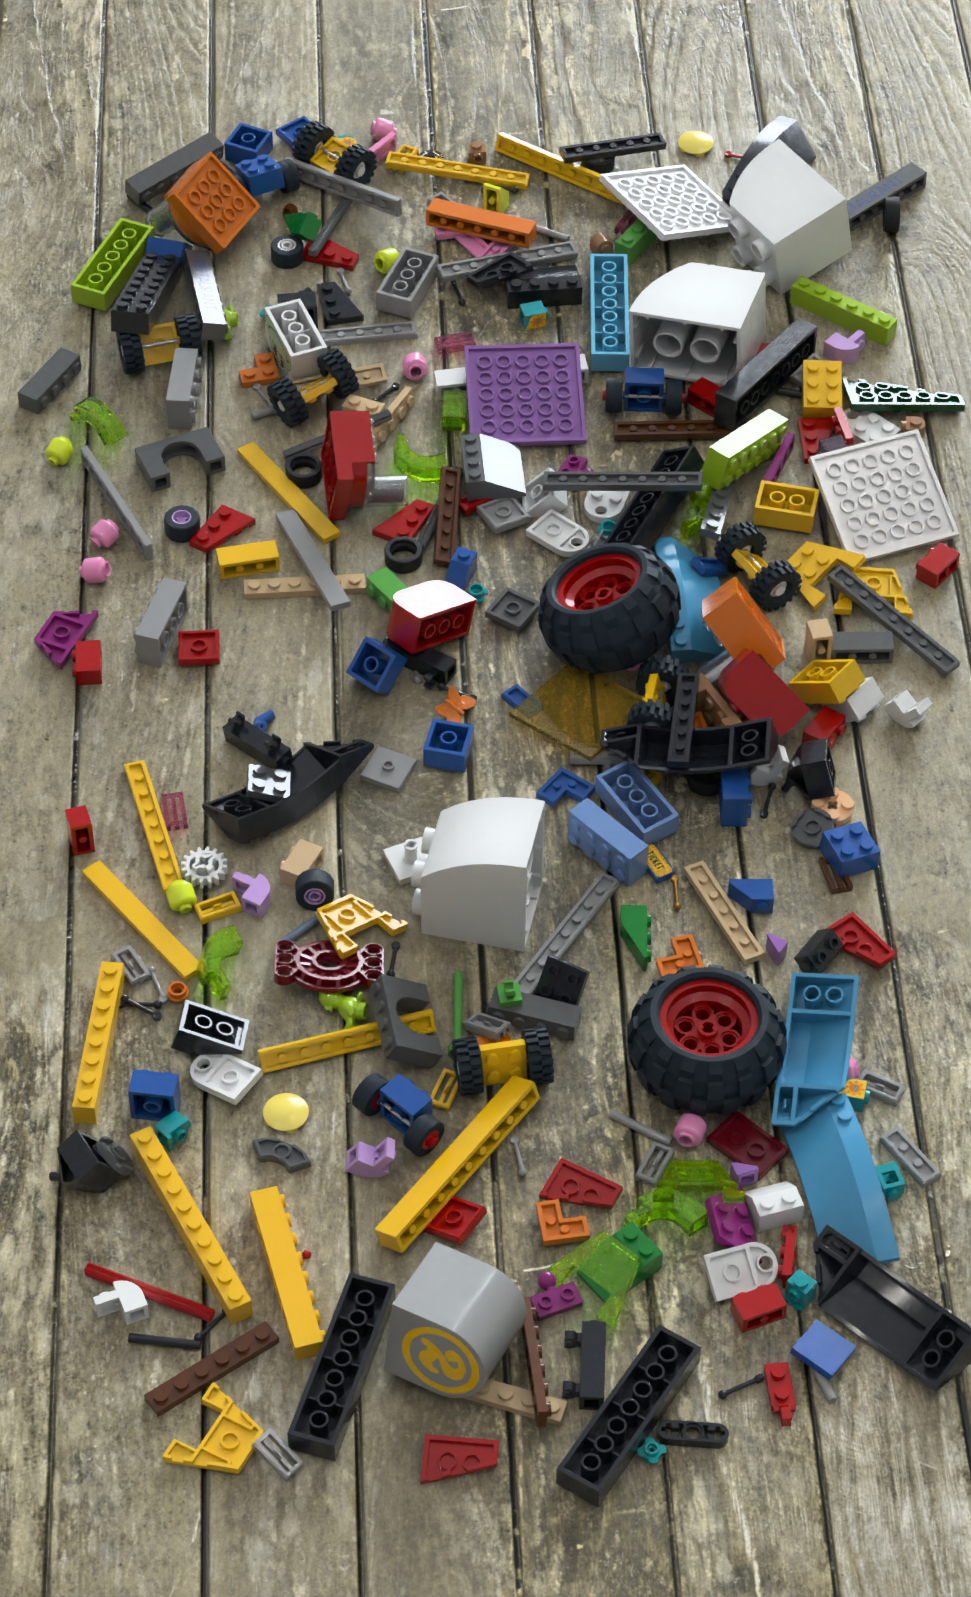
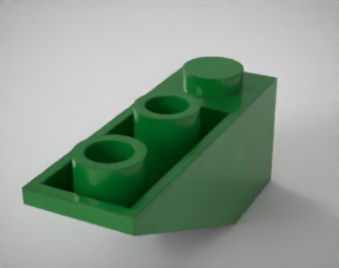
(303, 225)
(634, 932)

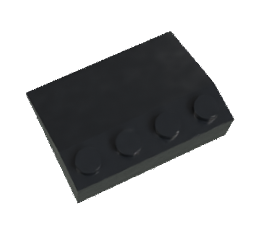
(549, 284)

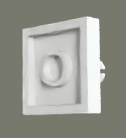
(402, 858)

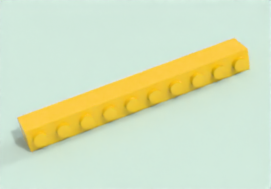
(457, 1164)
(191, 1225)

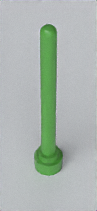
(458, 1005)

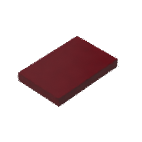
(747, 1143)

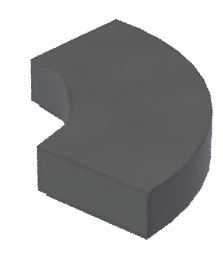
(280, 1152)

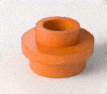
(180, 988)

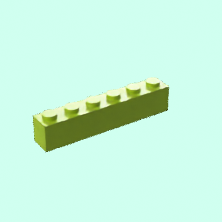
(843, 310)

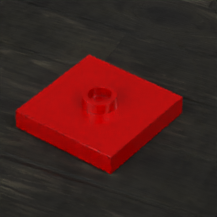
(198, 647)
(456, 1220)

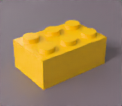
(821, 388)
(786, 506)
(827, 681)

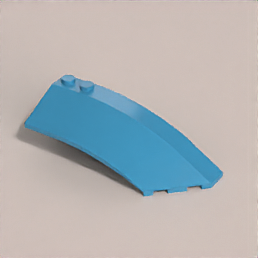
(690, 638)
(818, 1044)
(842, 1178)

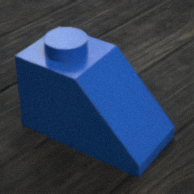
(462, 567)
(752, 894)

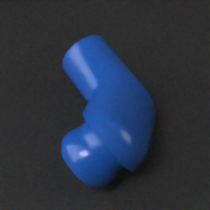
(262, 720)

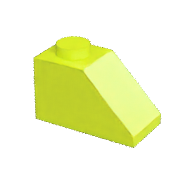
(495, 198)

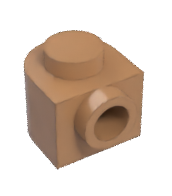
(476, 149)
(601, 244)
(913, 423)

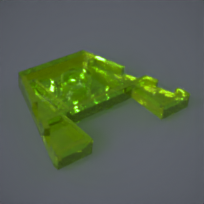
(697, 1175)
(605, 1263)

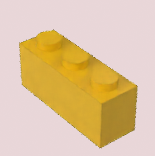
(248, 559)

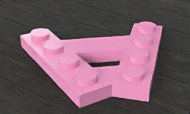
(473, 244)

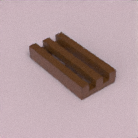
(823, 864)

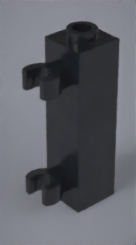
(429, 662)
(257, 743)
(592, 1365)

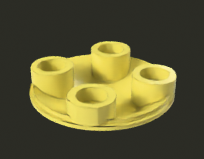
(695, 143)
(285, 1112)

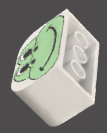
(294, 339)

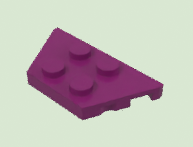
(61, 632)
(730, 1222)

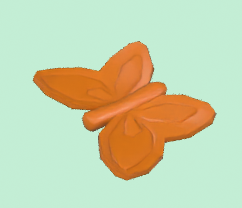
(454, 704)

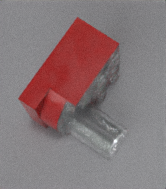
(350, 467)

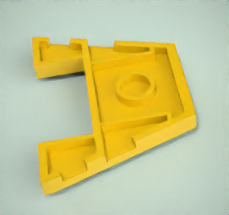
(814, 562)
(882, 581)
(350, 916)
(227, 1442)

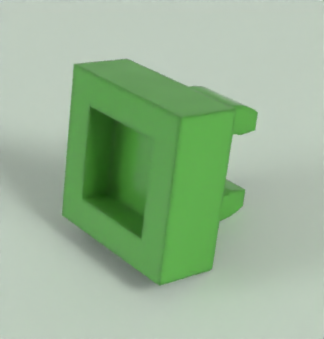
(509, 994)

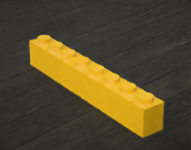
(98, 1043)
(286, 1272)

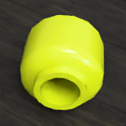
(385, 259)
(59, 451)
(181, 896)

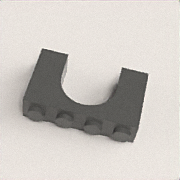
(197, 444)
(398, 1041)

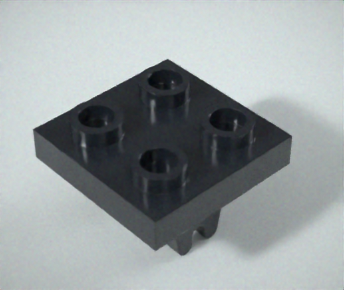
(562, 981)

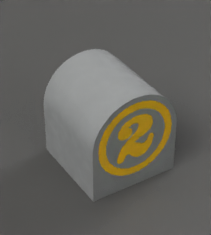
(453, 1323)

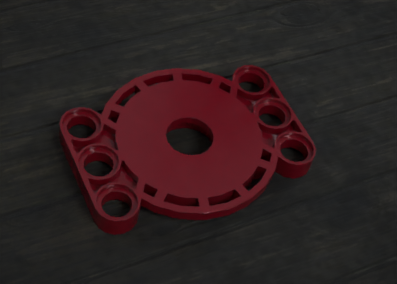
(306, 969)

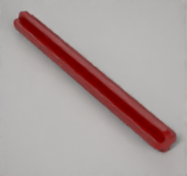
(152, 1293)

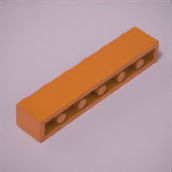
(481, 223)

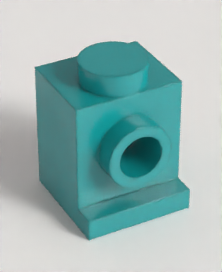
(172, 1129)
(891, 1180)
(800, 1290)

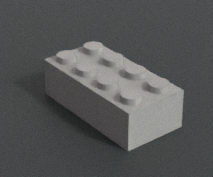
(407, 282)
(184, 388)
(161, 622)

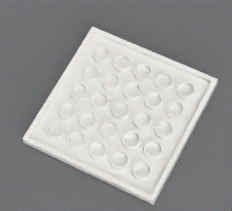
(670, 201)
(884, 496)

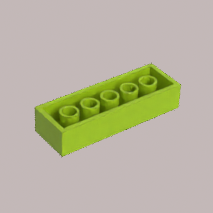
(111, 265)
(743, 449)

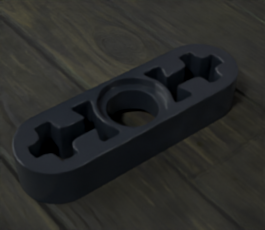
(684, 1440)

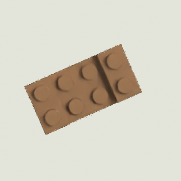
(713, 706)

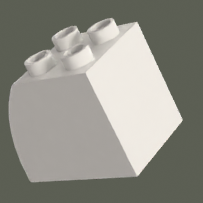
(786, 218)
(699, 322)
(482, 872)

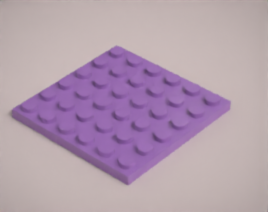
(526, 393)

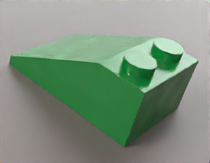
(643, 1247)

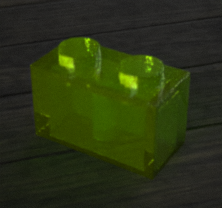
(454, 410)

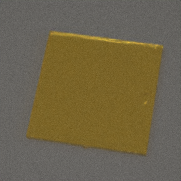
(575, 709)

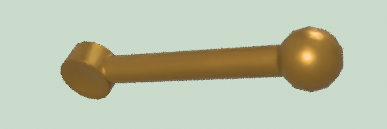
(675, 879)

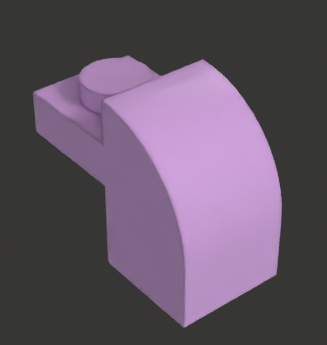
(843, 349)
(254, 892)
(369, 1160)

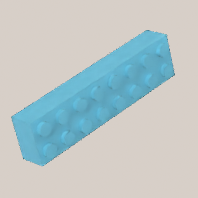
(609, 312)

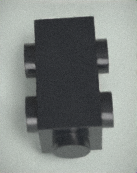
(819, 951)

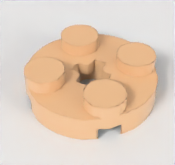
(843, 804)

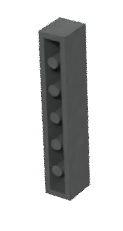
(167, 171)

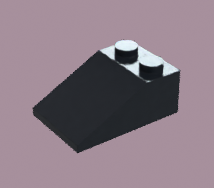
(208, 1031)

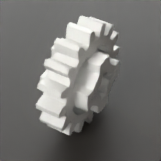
(204, 867)

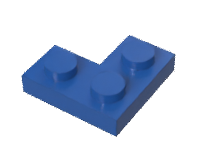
(563, 784)

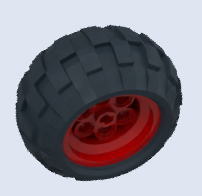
(609, 607)
(706, 1040)

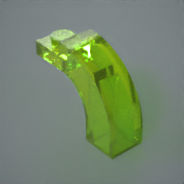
(100, 418)
(417, 466)
(700, 499)
(219, 946)
(684, 1212)

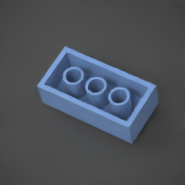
(636, 802)
(607, 842)

